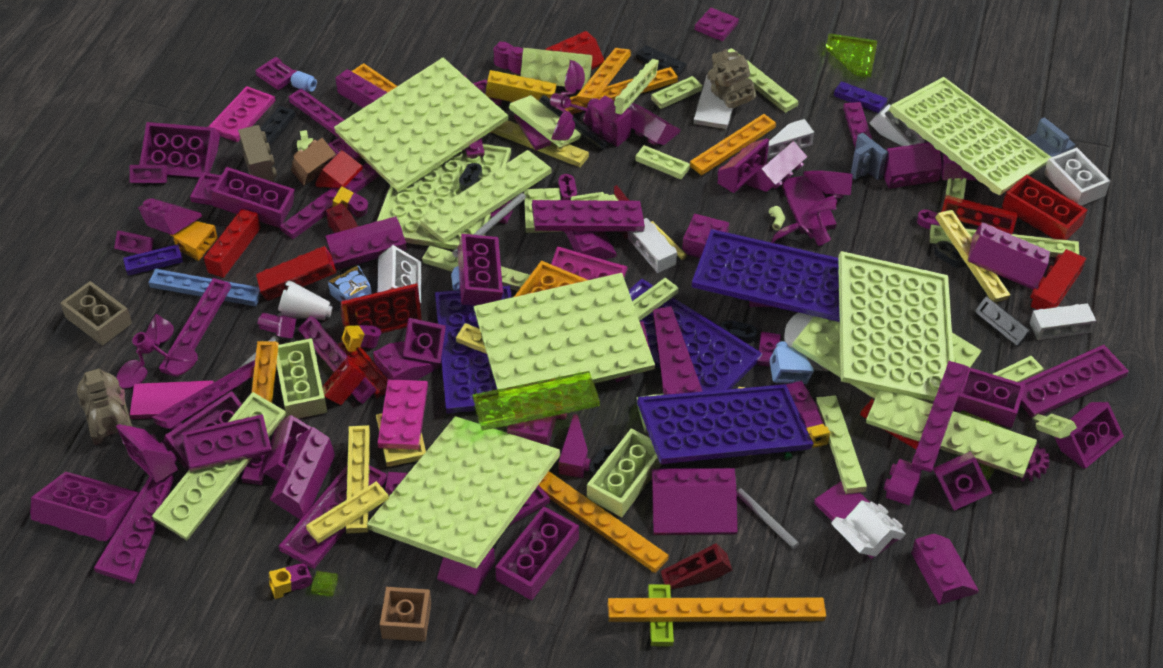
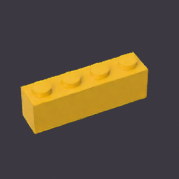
(514, 87)

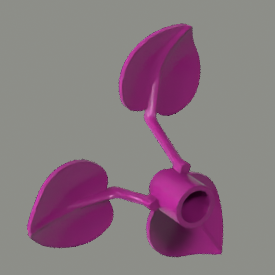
(573, 80)
(819, 231)
(158, 332)

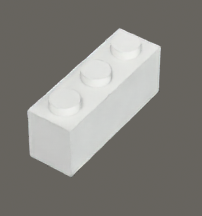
(653, 247)
(1062, 321)

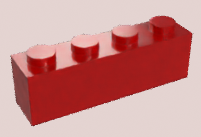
(977, 213)
(232, 243)
(300, 270)
(1058, 280)

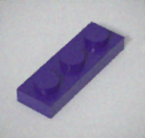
(854, 94)
(152, 259)

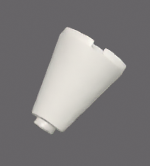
(302, 303)

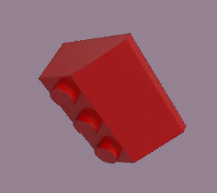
(581, 44)

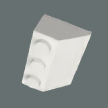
(398, 270)

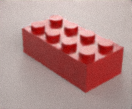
(1044, 208)

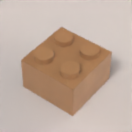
(311, 161)
(405, 614)

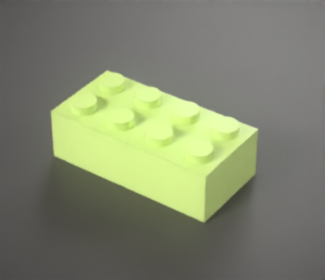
(552, 65)
(300, 379)
(624, 473)

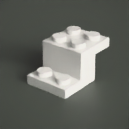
(869, 528)

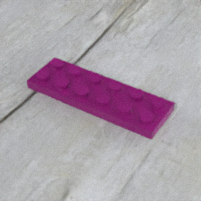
(587, 215)
(1071, 380)
(300, 543)

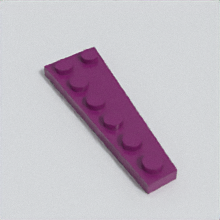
(675, 362)
(172, 417)
(131, 540)

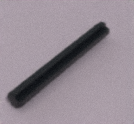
(587, 133)

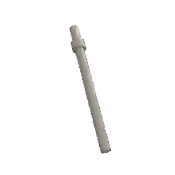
(494, 220)

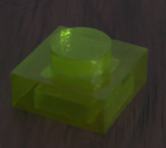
(324, 583)

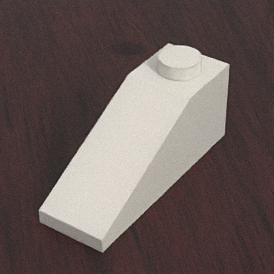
(894, 128)
(798, 131)

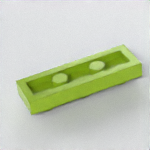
(660, 632)

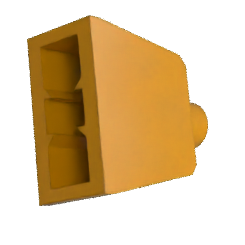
(195, 239)

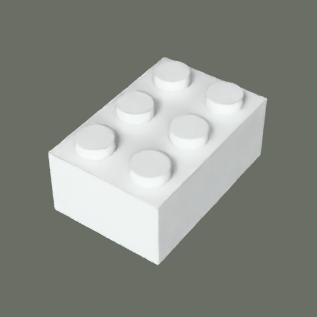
(1076, 177)

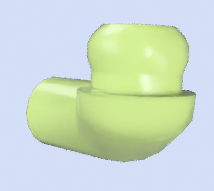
(779, 217)

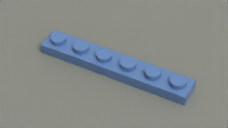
(197, 286)

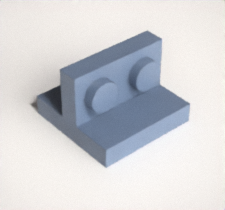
(1051, 139)
(868, 158)

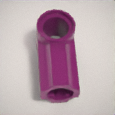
(281, 325)

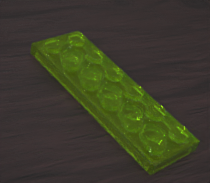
(535, 400)

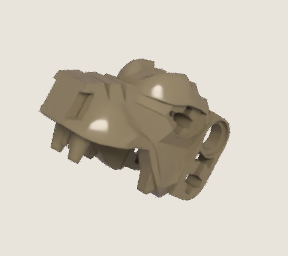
(729, 78)
(103, 404)

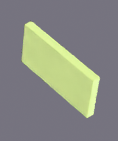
(540, 118)

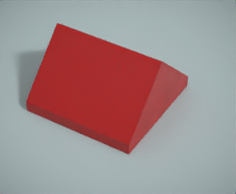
(338, 171)
(343, 381)

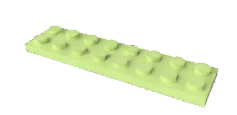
(485, 196)
(987, 442)
(203, 488)

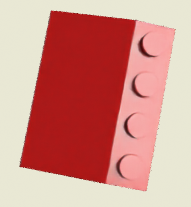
(384, 310)

